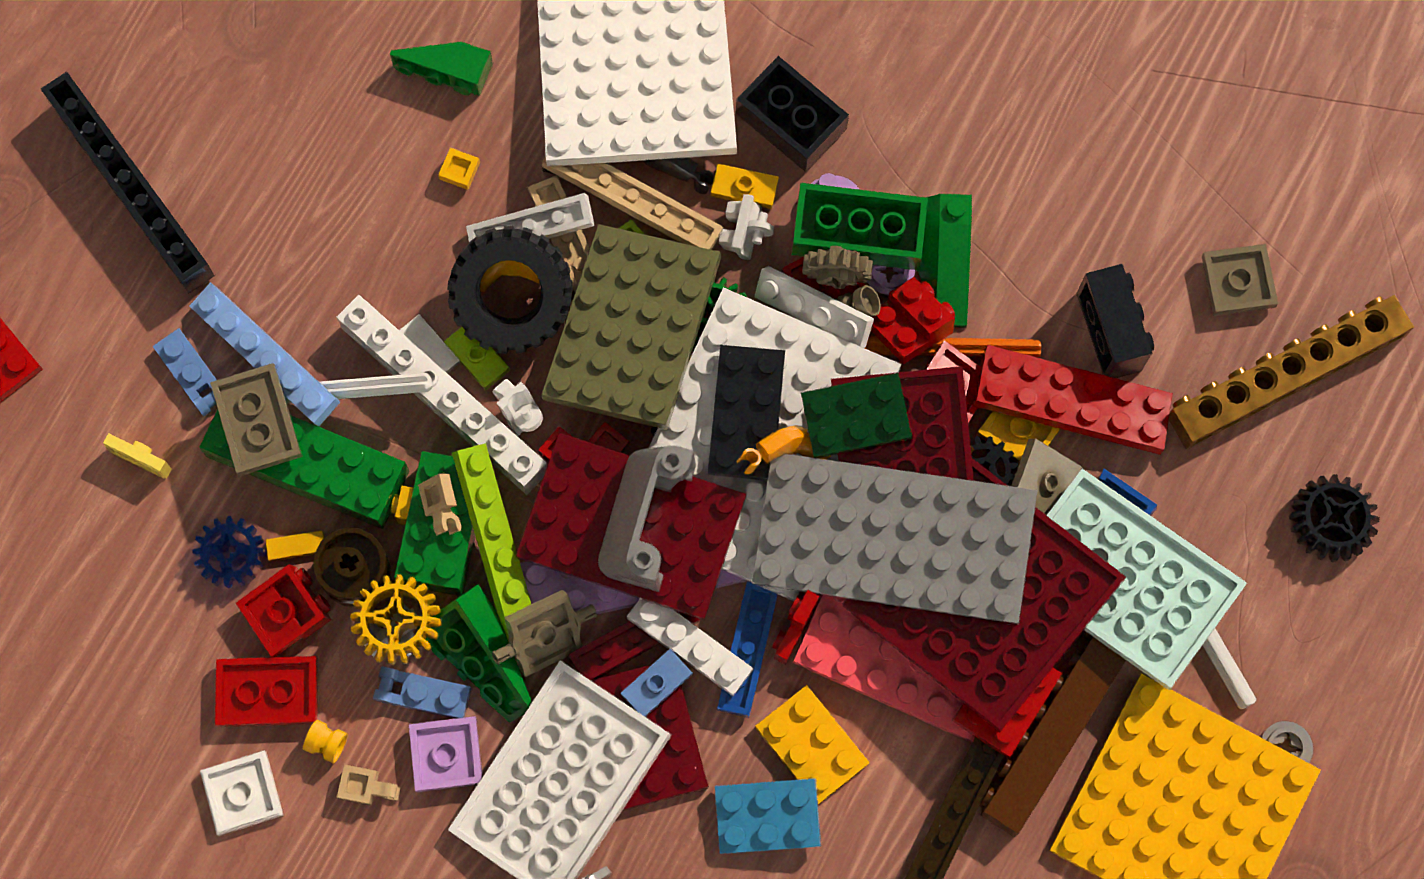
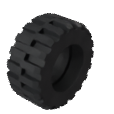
(491, 328)

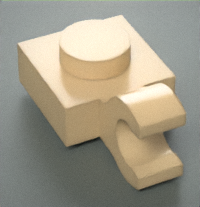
(437, 500)
(361, 786)

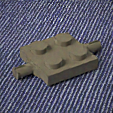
(543, 633)

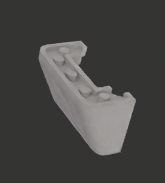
(622, 553)

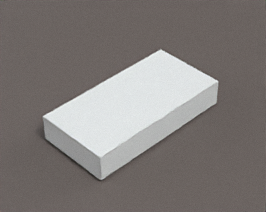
(430, 343)

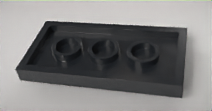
(744, 407)

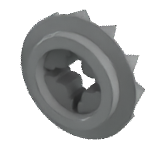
(1297, 737)

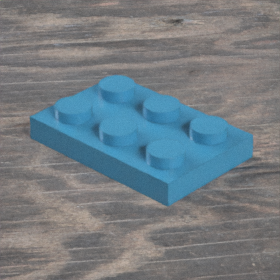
(768, 816)

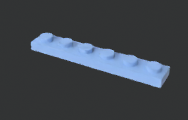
(262, 350)

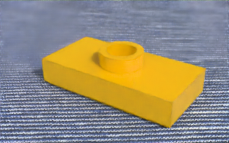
(734, 182)

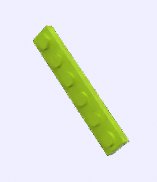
(492, 531)

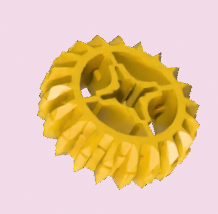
(381, 618)

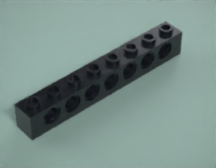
(127, 182)

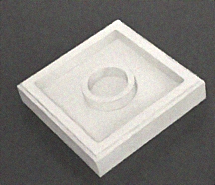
(241, 793)

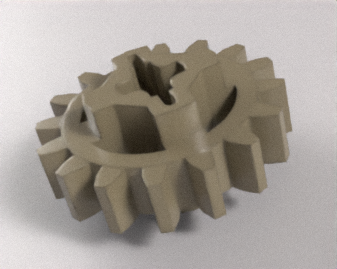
(837, 267)

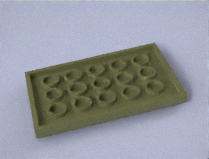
(632, 326)

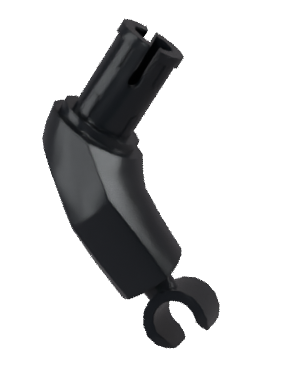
(684, 170)

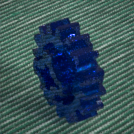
(215, 551)

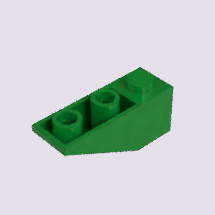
(450, 64)

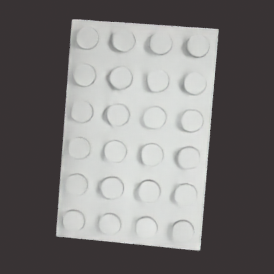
(559, 779)

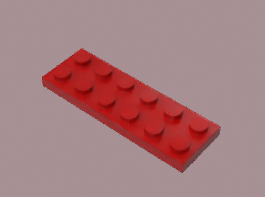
(1073, 399)

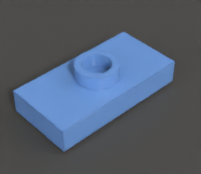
(656, 683)

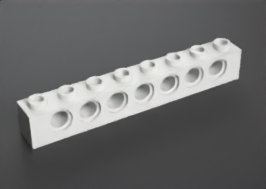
(446, 396)

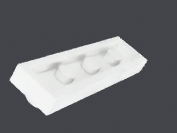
(547, 219)
(813, 306)
(691, 645)

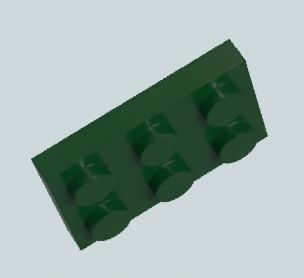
(856, 415)

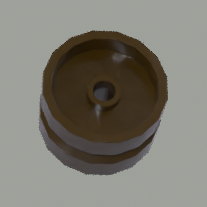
(341, 551)

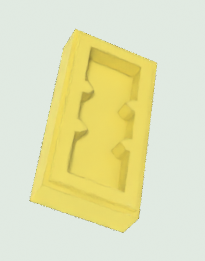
(138, 455)

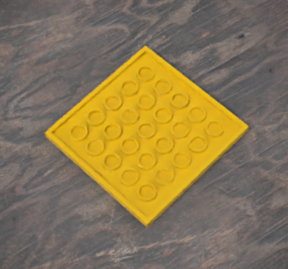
(1183, 796)

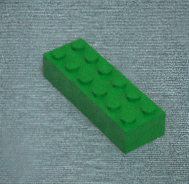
(329, 472)

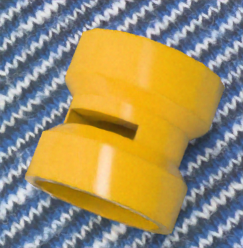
(325, 741)

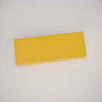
(293, 546)

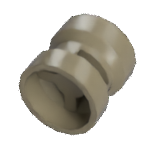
(863, 299)

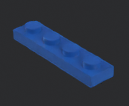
(750, 645)

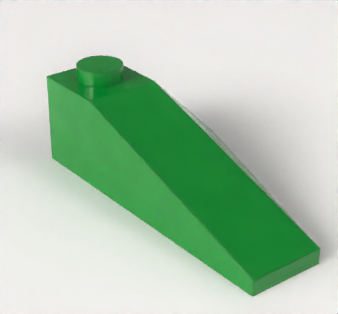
(467, 639)

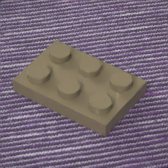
(256, 419)

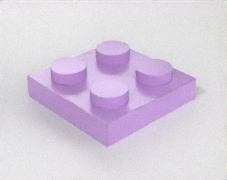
(445, 754)

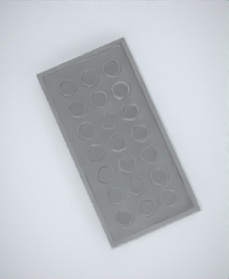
(895, 537)

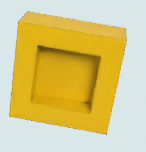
(459, 168)
(401, 504)

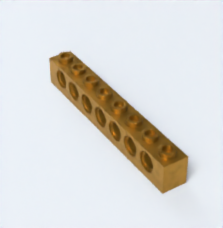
(1391, 326)

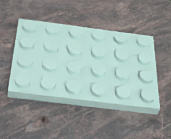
(1170, 586)

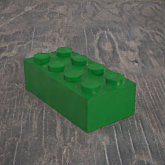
(873, 223)
(430, 558)

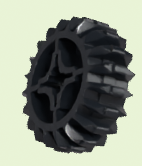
(1342, 528)

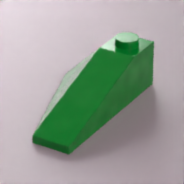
(947, 251)

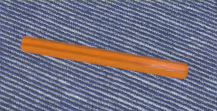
(969, 346)

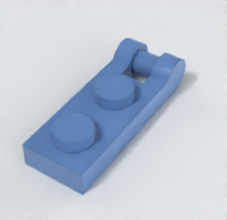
(187, 369)
(423, 693)

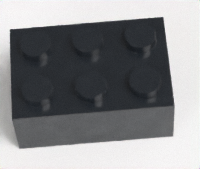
(792, 113)
(1115, 321)

